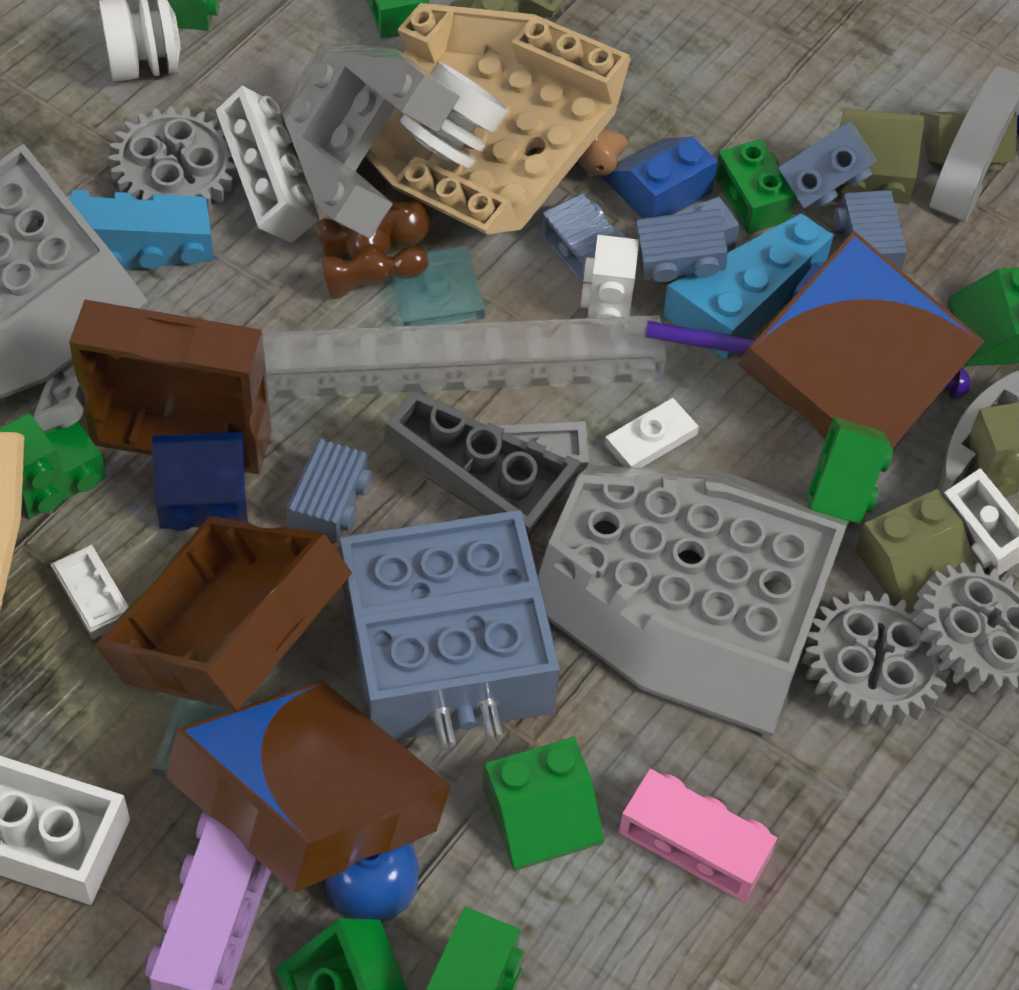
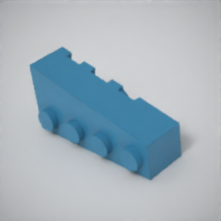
(149, 231)
(753, 286)

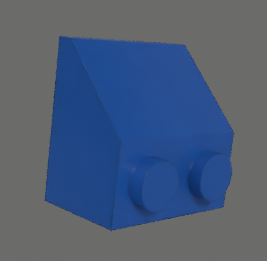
(665, 177)

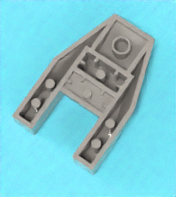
(340, 112)

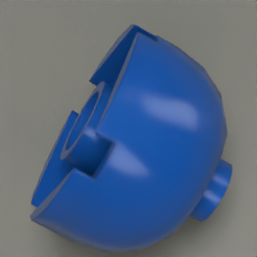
(376, 885)

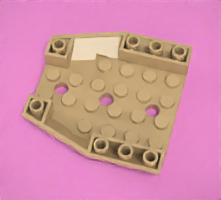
(558, 99)

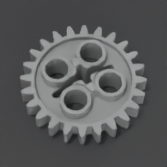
(172, 157)
(972, 627)
(844, 641)

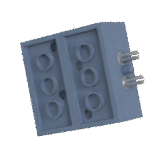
(449, 627)

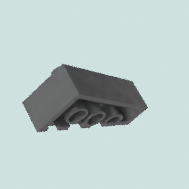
(480, 460)

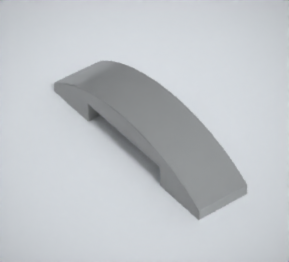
(976, 145)
(960, 458)

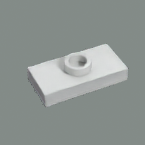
(651, 435)
(90, 590)

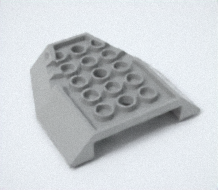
(47, 273)
(685, 629)

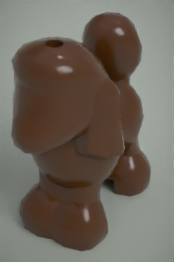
(399, 231)

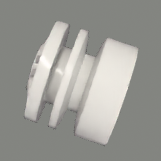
(139, 37)
(472, 109)

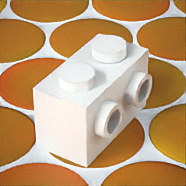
(610, 277)
(988, 521)

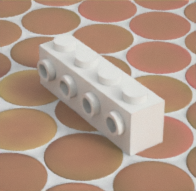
(267, 164)

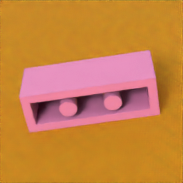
(697, 834)

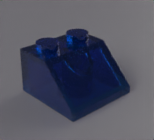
(199, 479)

